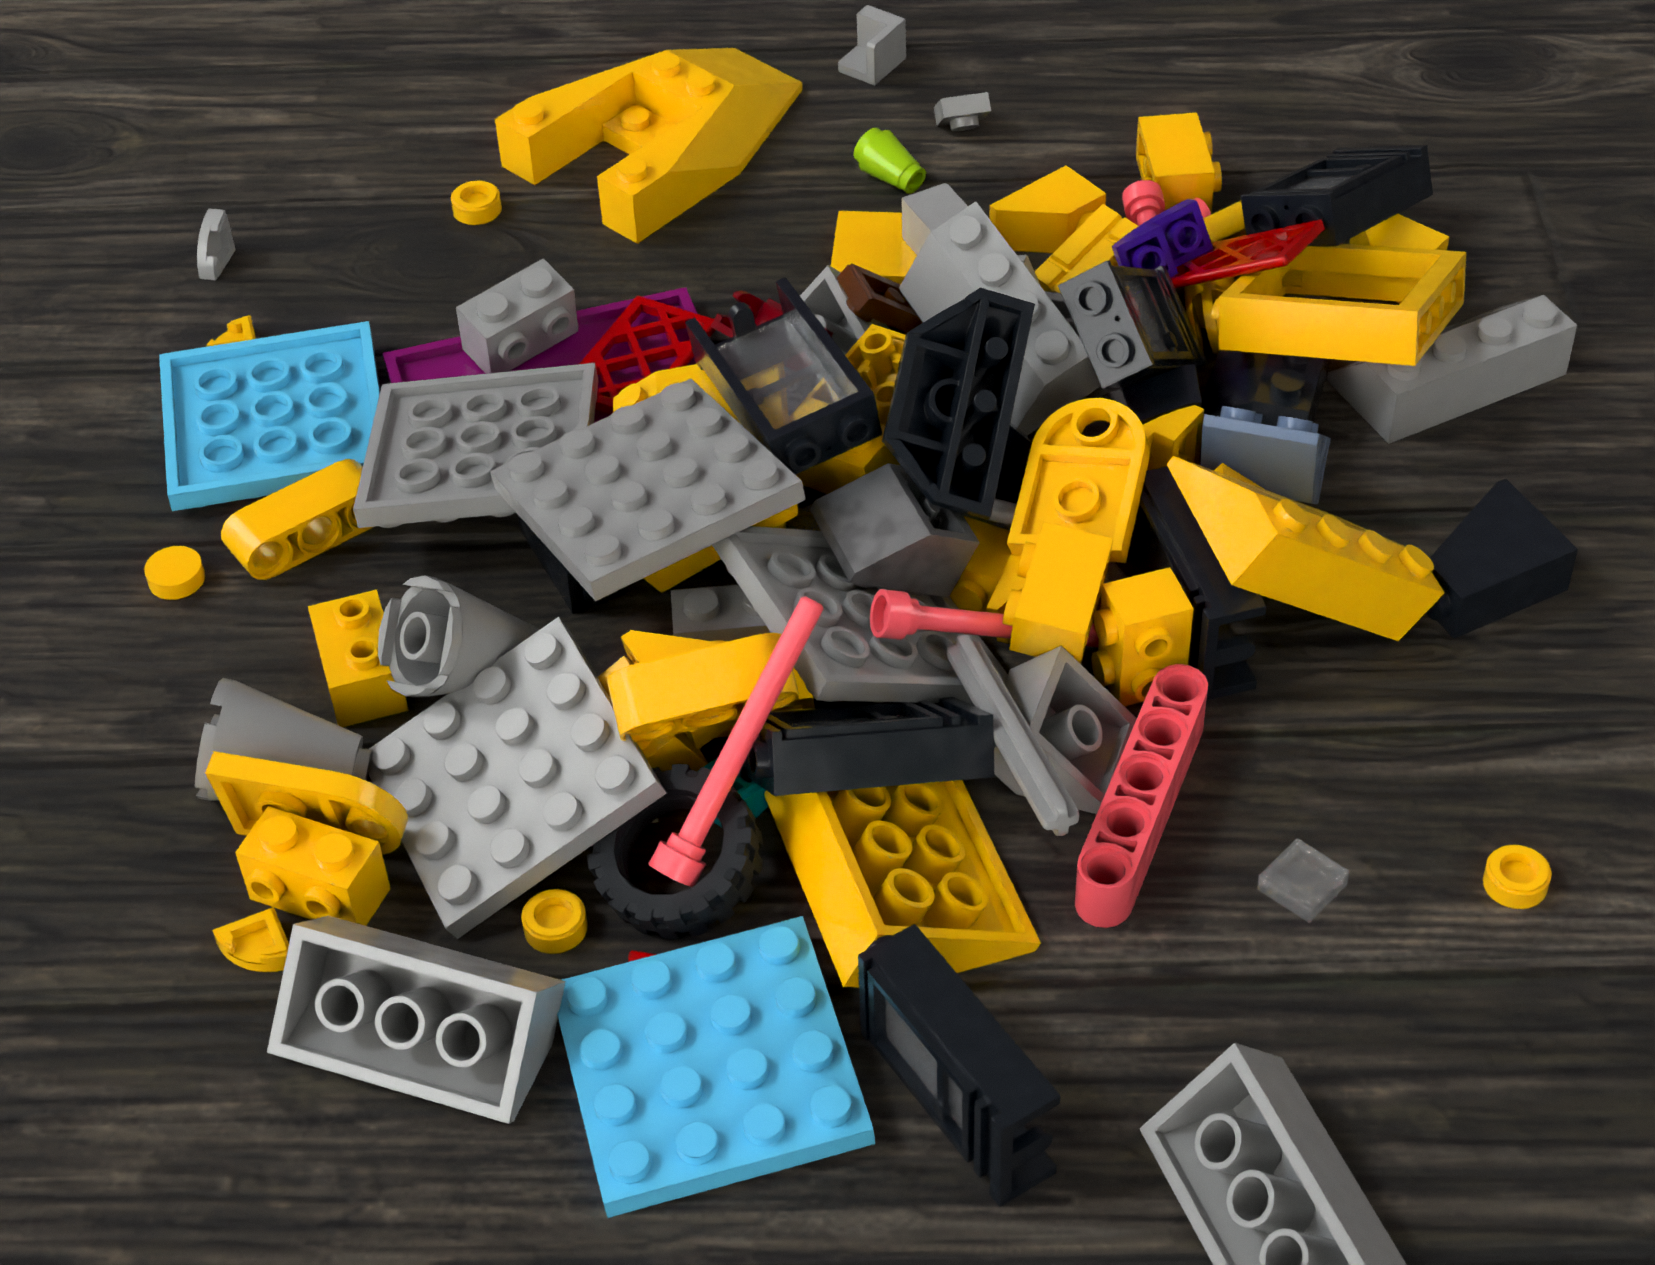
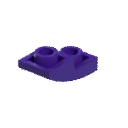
(1165, 239)

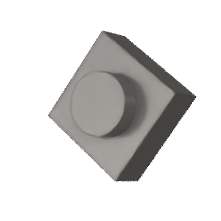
(962, 111)

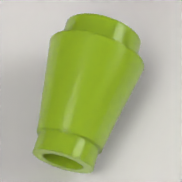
(888, 160)

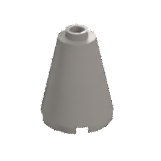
(443, 637)
(275, 731)

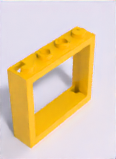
(1425, 281)

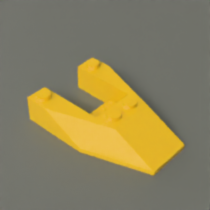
(678, 114)

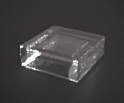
(1303, 880)

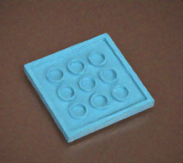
(265, 412)
(710, 1066)

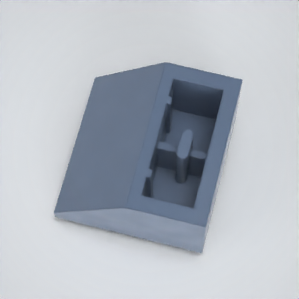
(1278, 458)

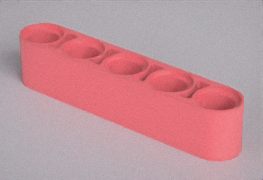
(1140, 796)

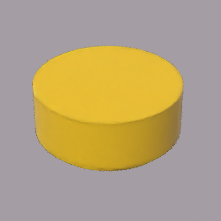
(476, 202)
(174, 572)
(1517, 876)
(554, 921)

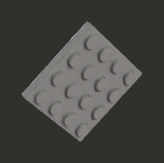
(445, 435)
(646, 487)
(842, 653)
(511, 777)

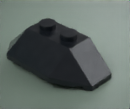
(1266, 385)
(958, 399)

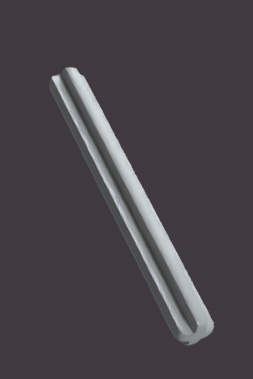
(1014, 737)

